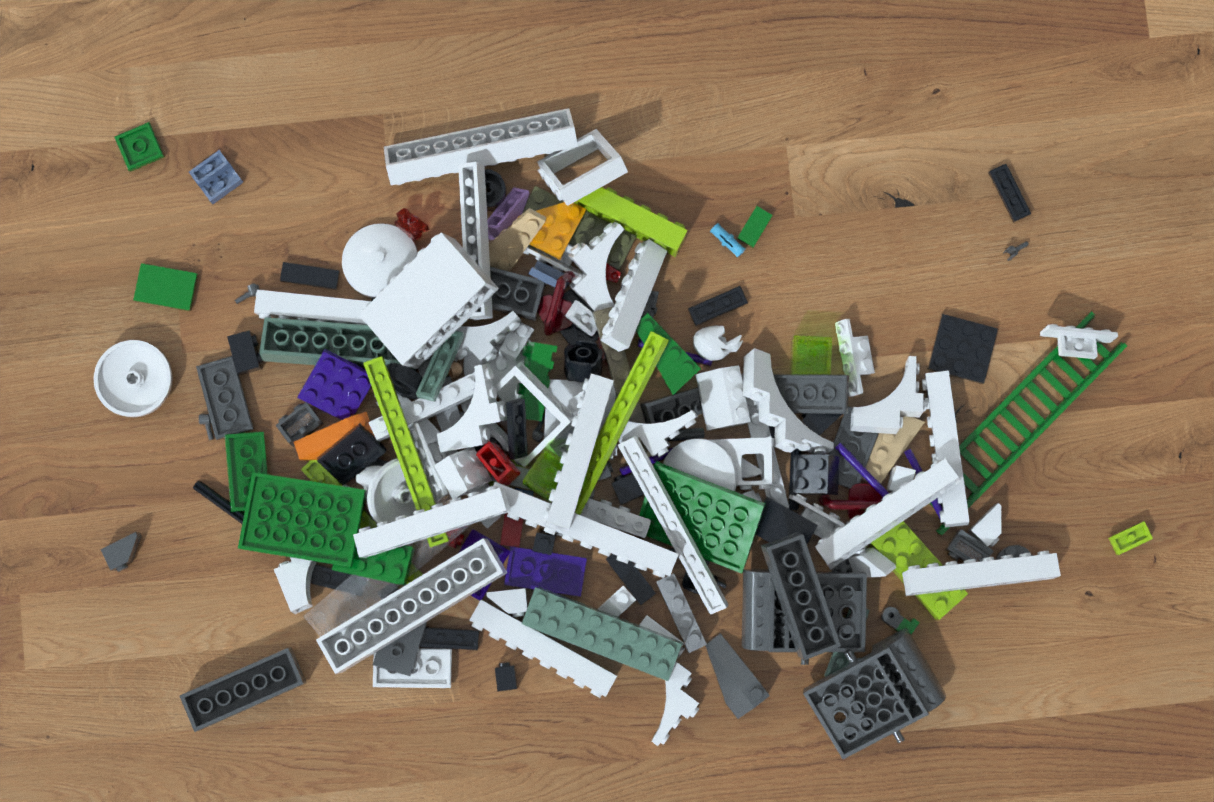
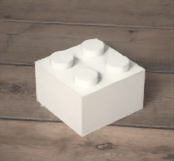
(462, 472)

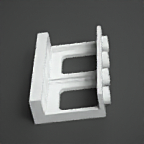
(739, 447)

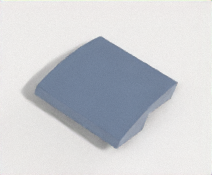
(216, 177)
(546, 273)

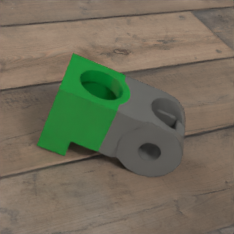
(892, 618)

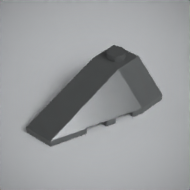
(672, 406)
(738, 684)

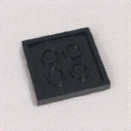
(962, 348)

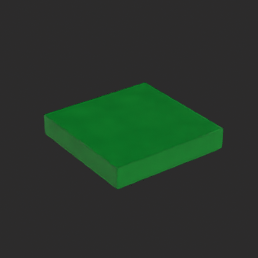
(139, 147)

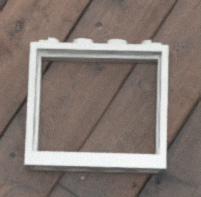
(588, 181)
(545, 396)

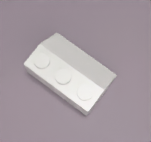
(723, 398)

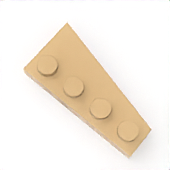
(514, 240)
(890, 447)

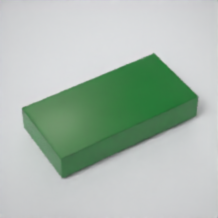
(754, 226)

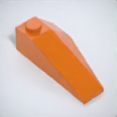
(318, 442)

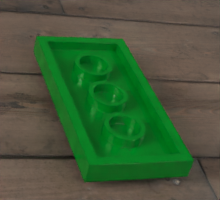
(243, 455)
(388, 566)

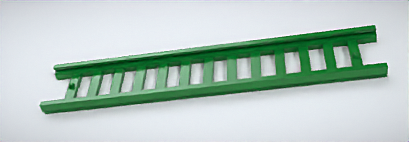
(1043, 424)

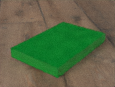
(165, 287)

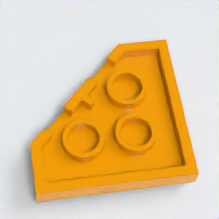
(558, 228)

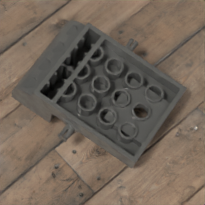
(765, 624)
(876, 694)

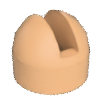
(455, 370)

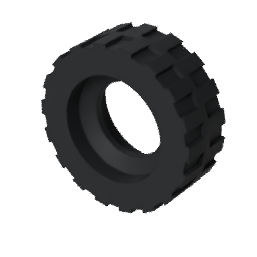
(404, 380)

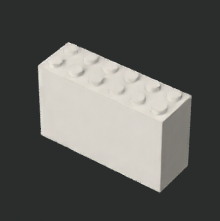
(428, 301)

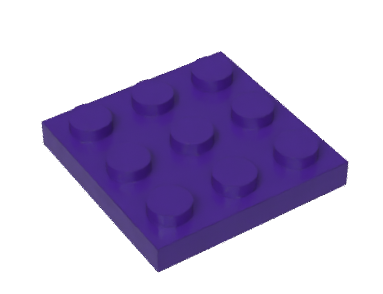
(335, 385)

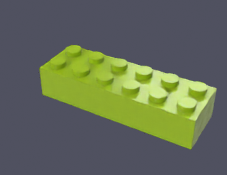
(635, 219)
(907, 550)

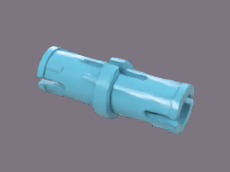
(727, 240)

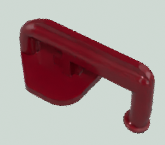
(554, 308)
(860, 498)

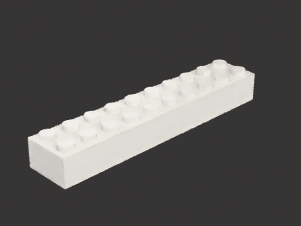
(482, 144)
(594, 534)
(411, 606)

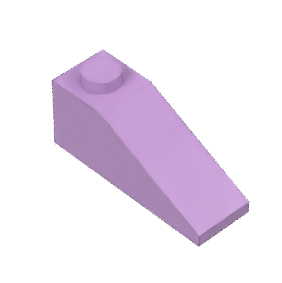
(507, 212)

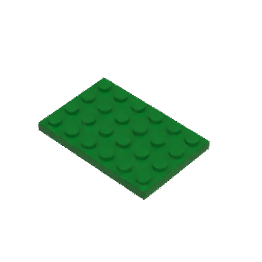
(716, 517)
(302, 519)

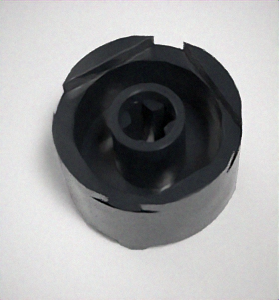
(497, 187)
(582, 360)

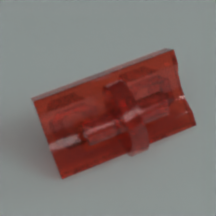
(410, 224)

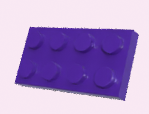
(552, 572)

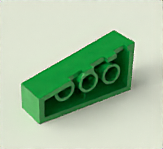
(539, 361)
(674, 362)

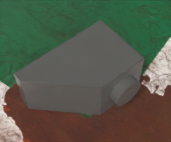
(121, 552)

